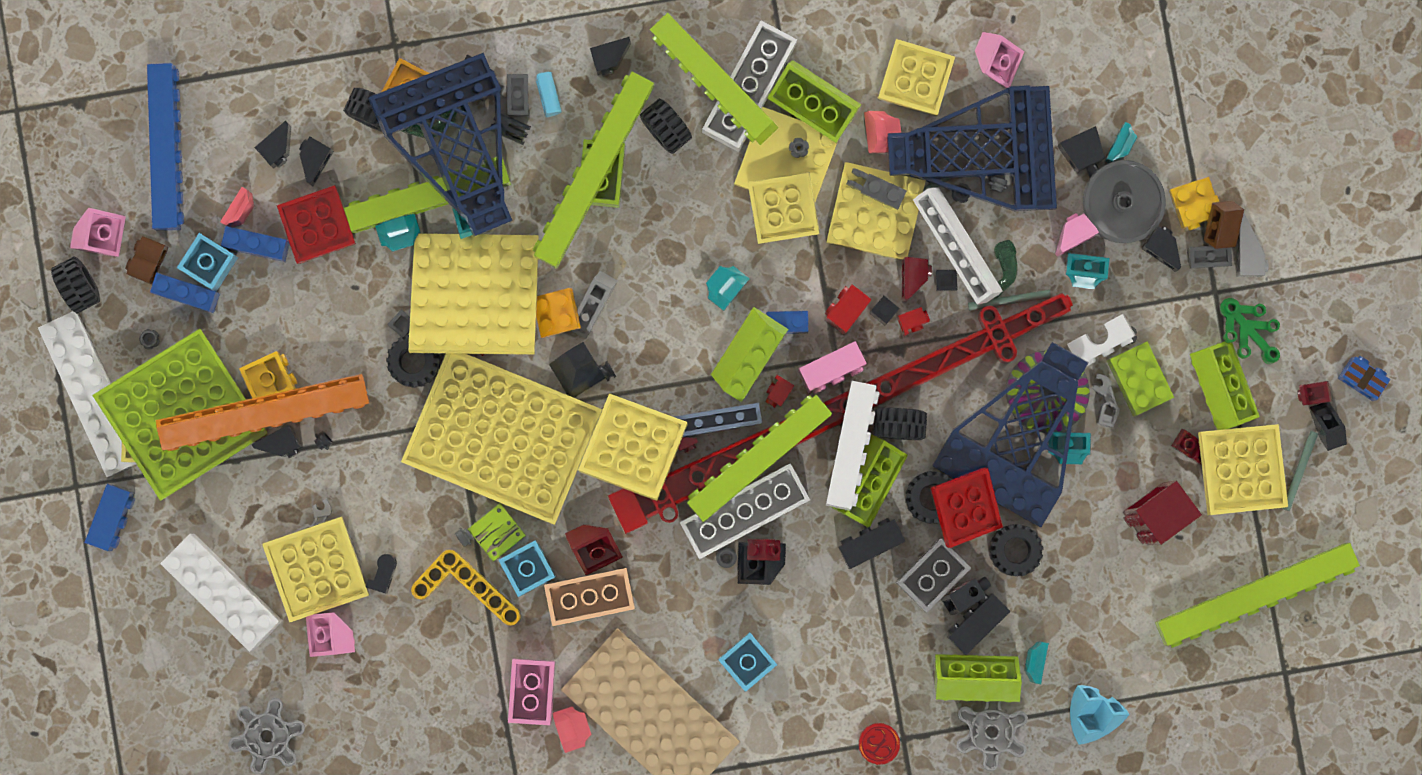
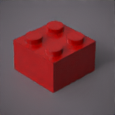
(848, 309)

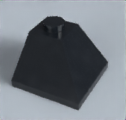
(577, 370)
(758, 571)

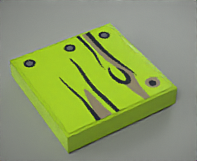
(496, 532)

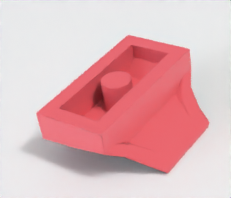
(878, 125)
(239, 209)
(571, 728)

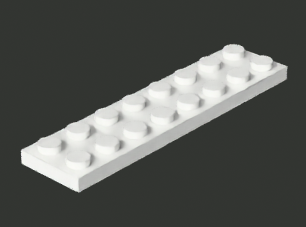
(82, 377)

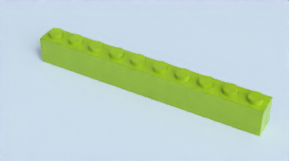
(594, 169)
(1257, 594)

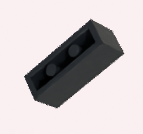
(871, 543)
(977, 623)

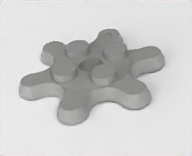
(252, 737)
(992, 747)

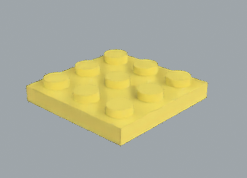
(916, 77)
(783, 208)

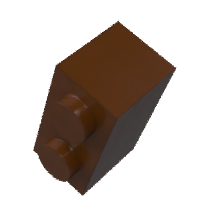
(1223, 224)

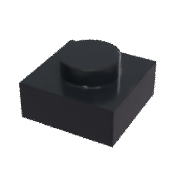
(946, 280)

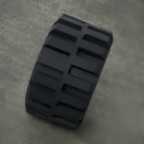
(360, 109)
(665, 126)
(75, 284)
(407, 379)
(900, 423)
(913, 495)
(1034, 550)

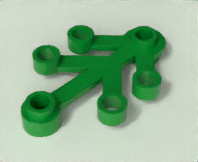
(1247, 328)

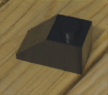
(609, 55)
(276, 145)
(314, 159)
(1163, 248)
(1328, 425)
(281, 443)

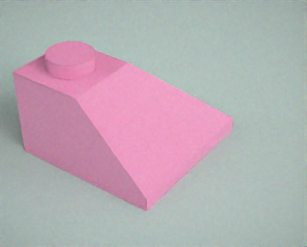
(998, 58)
(98, 232)
(1075, 232)
(328, 635)

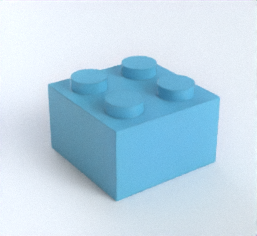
(207, 262)
(527, 568)
(747, 662)

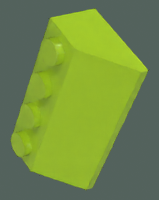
(814, 101)
(748, 354)
(1224, 385)
(878, 475)
(977, 678)

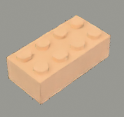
(589, 597)

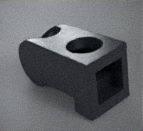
(384, 575)

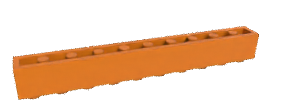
(262, 412)

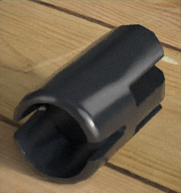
(506, 126)

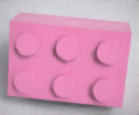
(832, 368)
(531, 691)

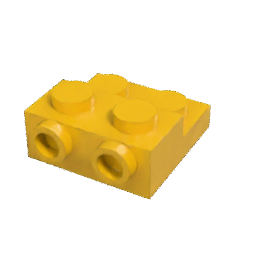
(1193, 202)
(268, 375)

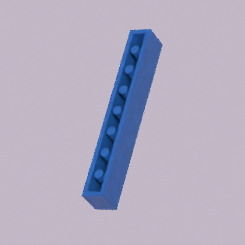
(164, 147)

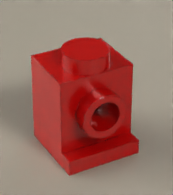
(913, 320)
(778, 392)

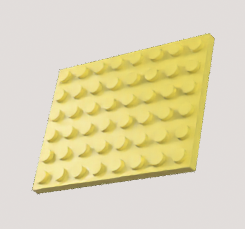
(501, 436)

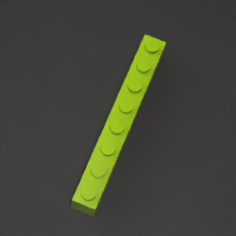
(714, 79)
(412, 200)
(759, 458)

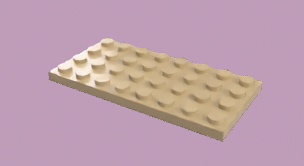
(648, 711)

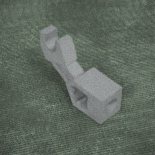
(1106, 391)
(319, 515)

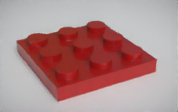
(316, 224)
(966, 507)

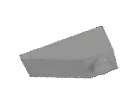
(1249, 253)
(594, 302)

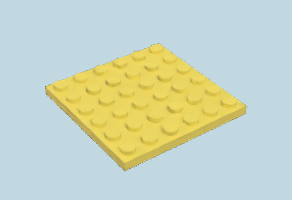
(473, 294)

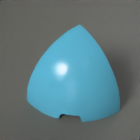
(1094, 715)

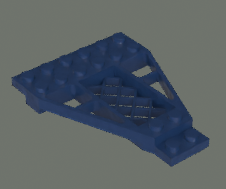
(433, 96)
(1030, 150)
(1012, 484)

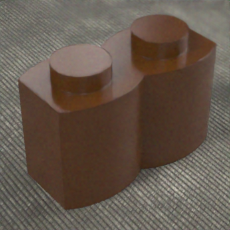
(147, 259)

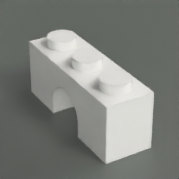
(1118, 333)

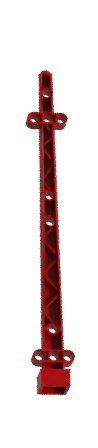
(635, 509)

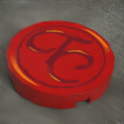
(879, 743)

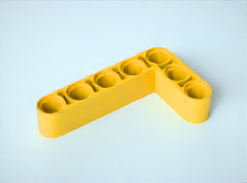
(469, 583)

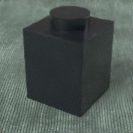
(884, 310)

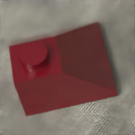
(914, 275)
(593, 547)

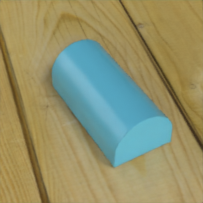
(548, 94)

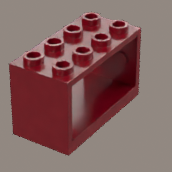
(1161, 513)

